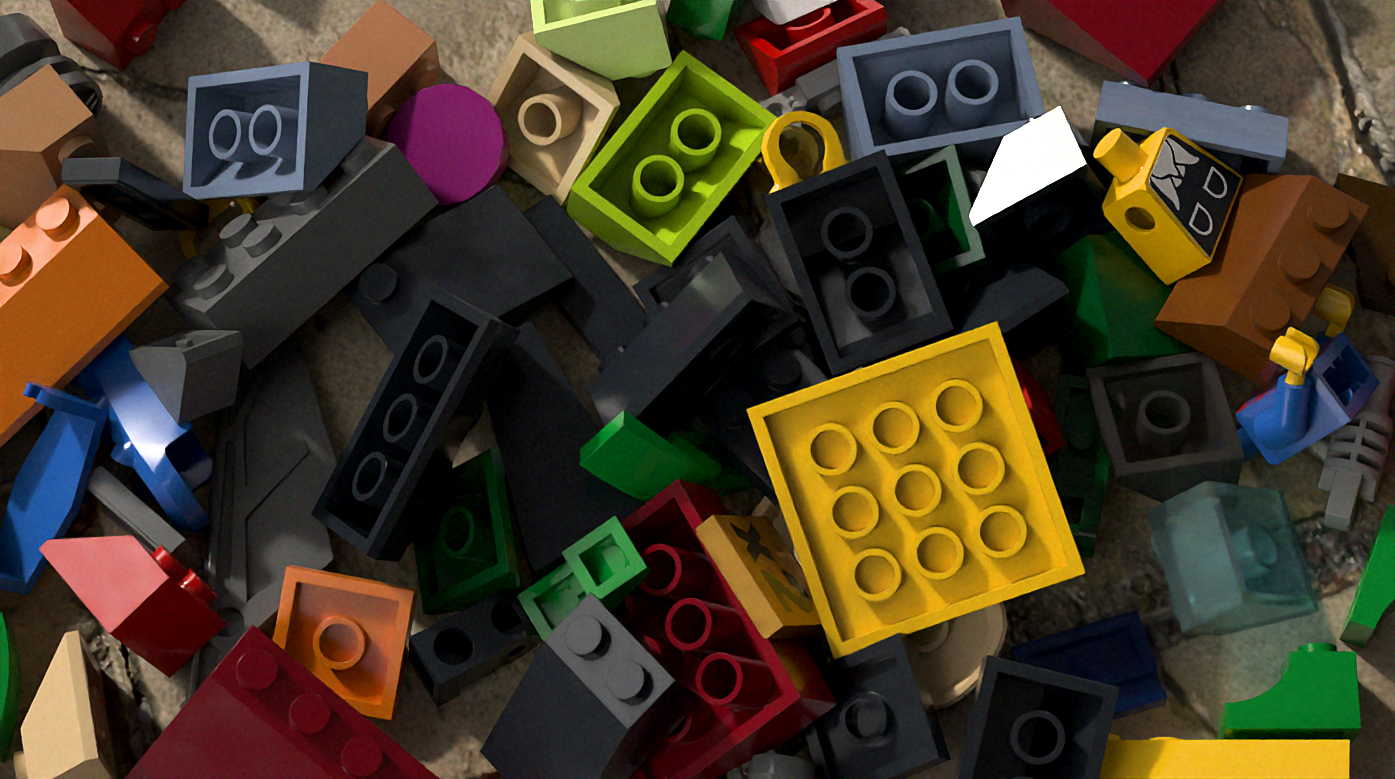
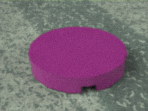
(451, 141)

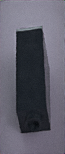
(540, 437)

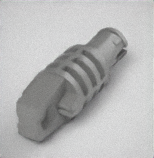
(1359, 450)

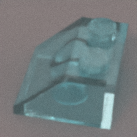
(1231, 559)

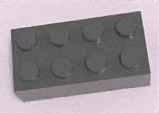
(300, 249)

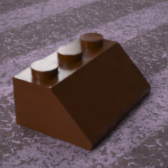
(1264, 272)

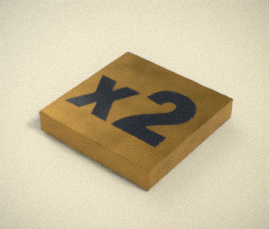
(762, 575)

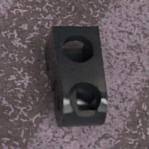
(471, 645)

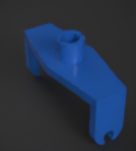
(48, 485)

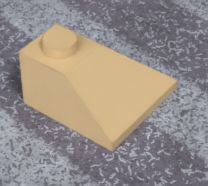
(551, 115)
(68, 720)

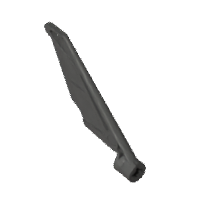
(263, 488)

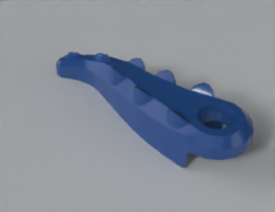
(163, 455)

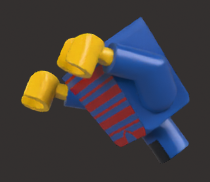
(1315, 393)

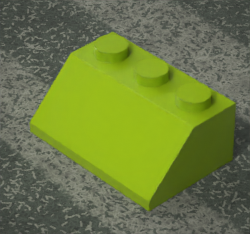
(670, 163)

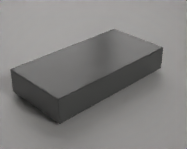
(137, 518)

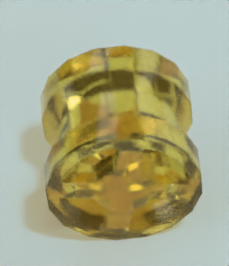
(803, 156)

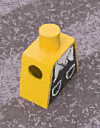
(1167, 199)

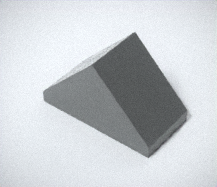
(192, 371)

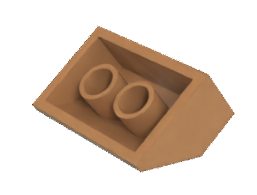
(37, 130)

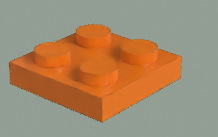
(348, 634)

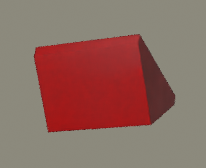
(806, 43)

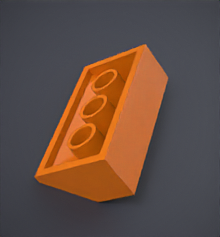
(63, 298)

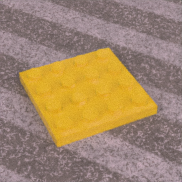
(916, 490)

